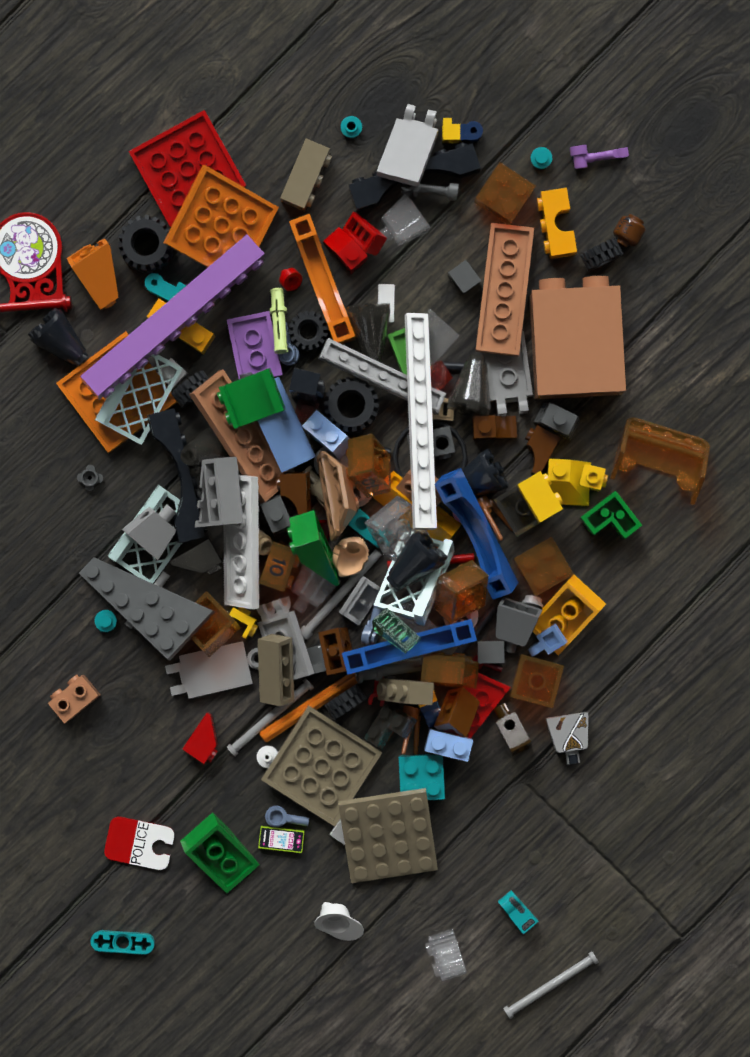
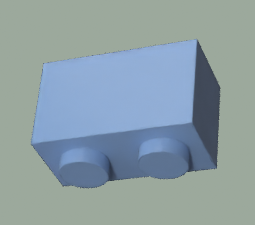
(327, 434)
(448, 744)

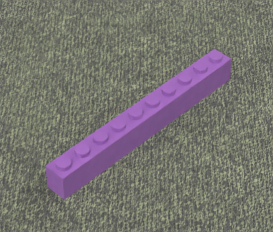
(173, 317)

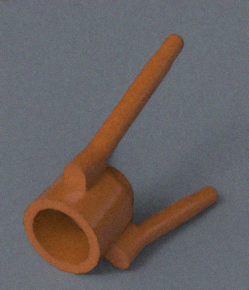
(486, 506)
(414, 712)

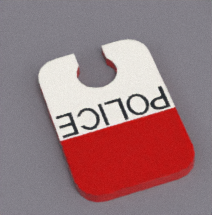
(132, 842)

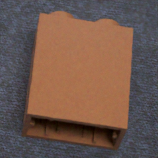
(577, 339)

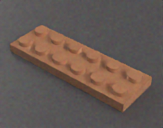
(504, 289)
(244, 442)

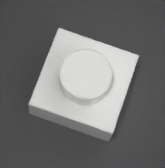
(168, 373)

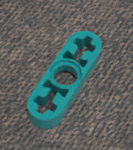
(107, 936)

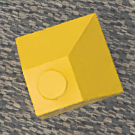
(566, 481)

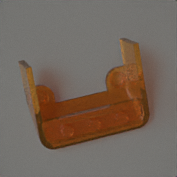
(664, 451)

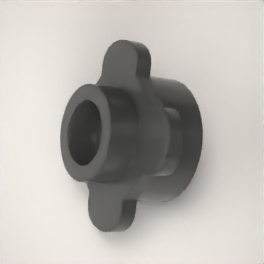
(90, 471)

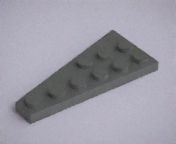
(156, 613)

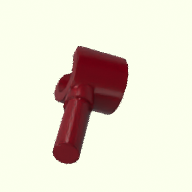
(490, 665)

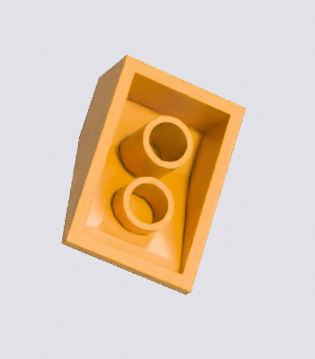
(570, 610)

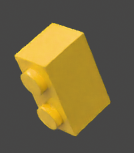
(540, 497)

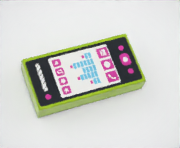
(281, 839)

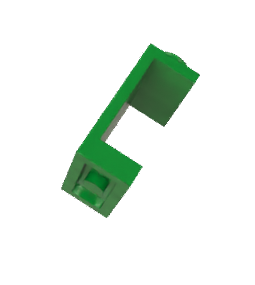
(251, 398)

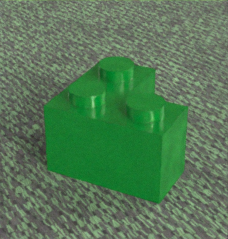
(612, 511)

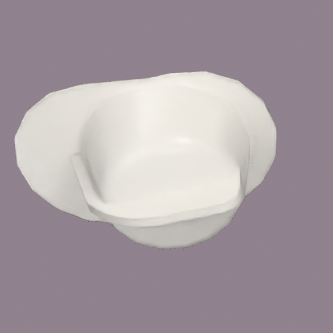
(337, 922)

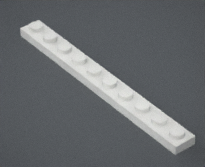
(420, 421)

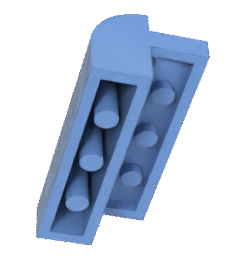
(286, 435)

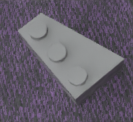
(220, 493)

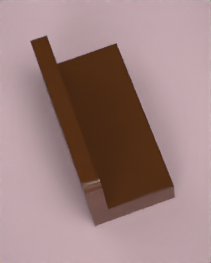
(457, 711)

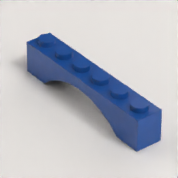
(462, 502)
(431, 641)

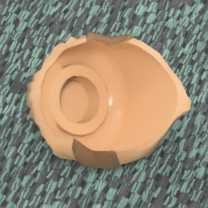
(350, 556)

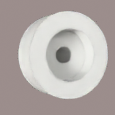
(261, 755)

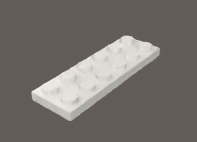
(242, 550)

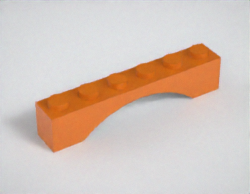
(322, 279)

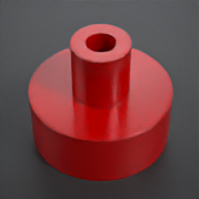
(290, 279)

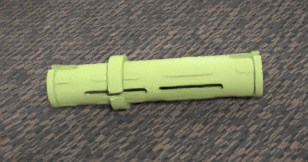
(278, 313)

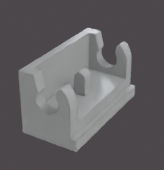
(360, 600)

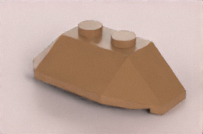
(337, 494)

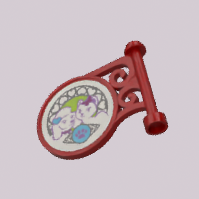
(29, 255)

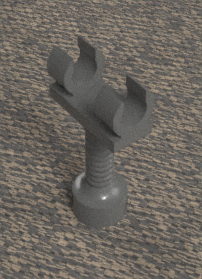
(450, 191)

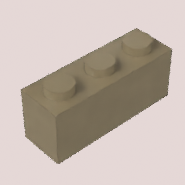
(306, 175)
(276, 669)
(405, 691)

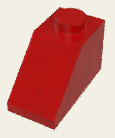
(346, 249)
(203, 740)

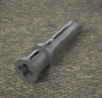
(394, 668)

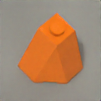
(96, 272)

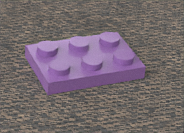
(254, 344)

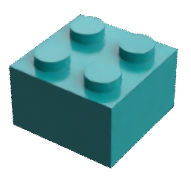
(422, 772)

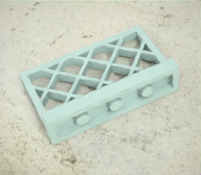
(111, 403)
(125, 542)
(426, 595)

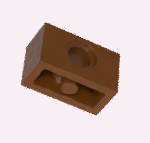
(333, 644)

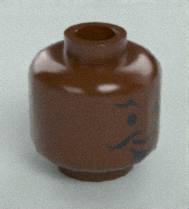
(629, 231)

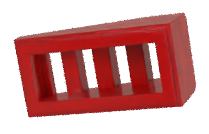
(374, 241)

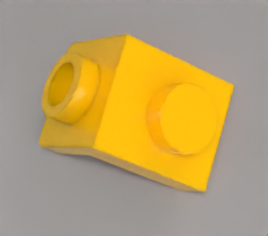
(593, 477)
(243, 615)

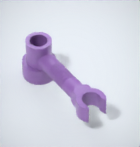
(581, 156)

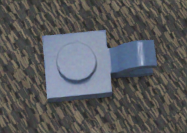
(549, 639)

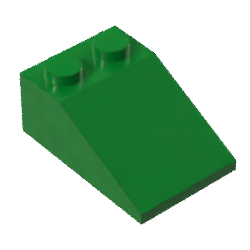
(312, 545)
(219, 853)

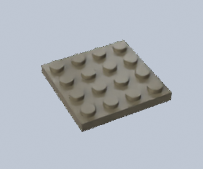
(321, 765)
(388, 835)

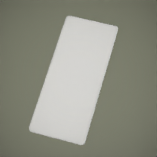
(386, 295)

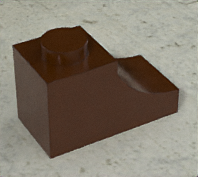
(494, 427)
(542, 445)
(297, 488)

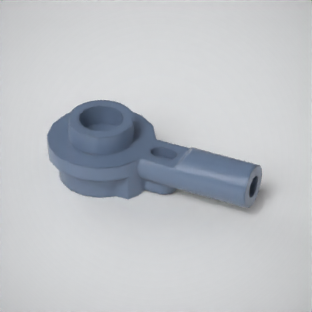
(293, 354)
(368, 635)
(277, 816)

